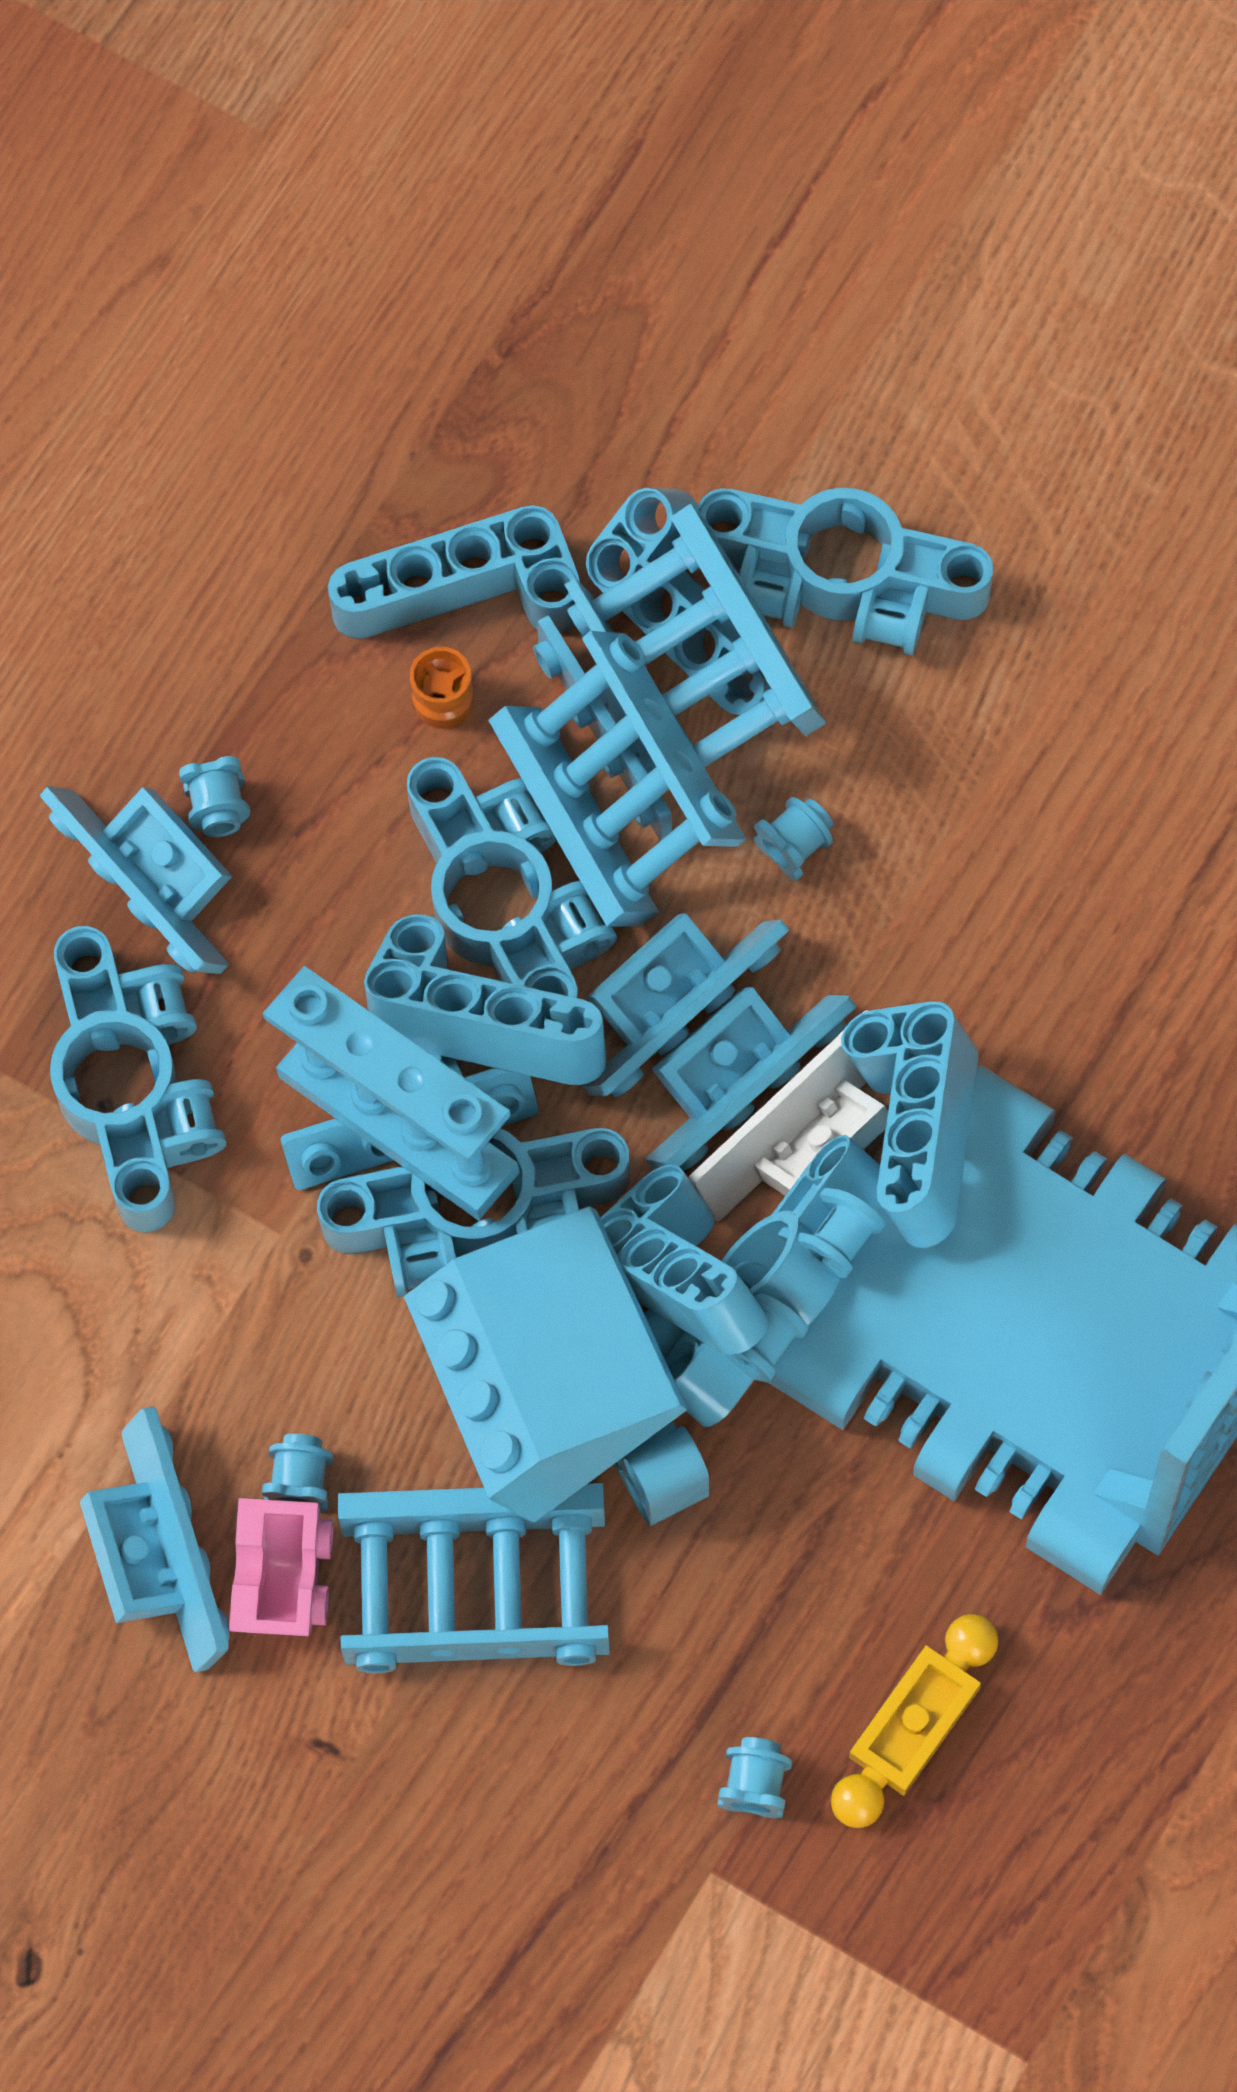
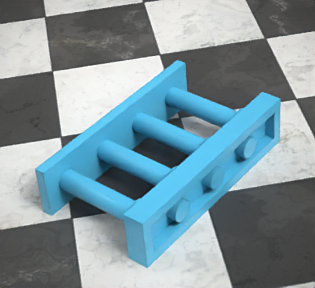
(723, 600)
(563, 785)
(392, 1093)
(439, 1519)

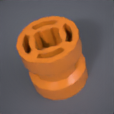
(439, 673)

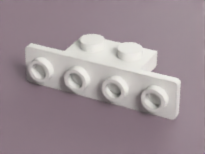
(791, 1130)

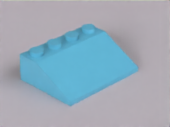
(544, 1360)

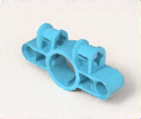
(889, 604)
(508, 832)
(118, 1011)
(419, 1241)
(792, 1272)

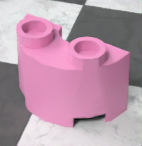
(279, 1567)

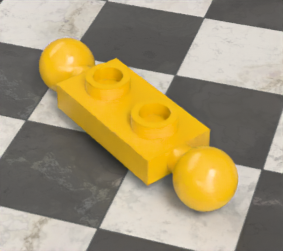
(914, 1721)

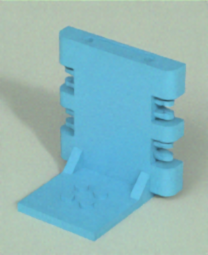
(1043, 1338)

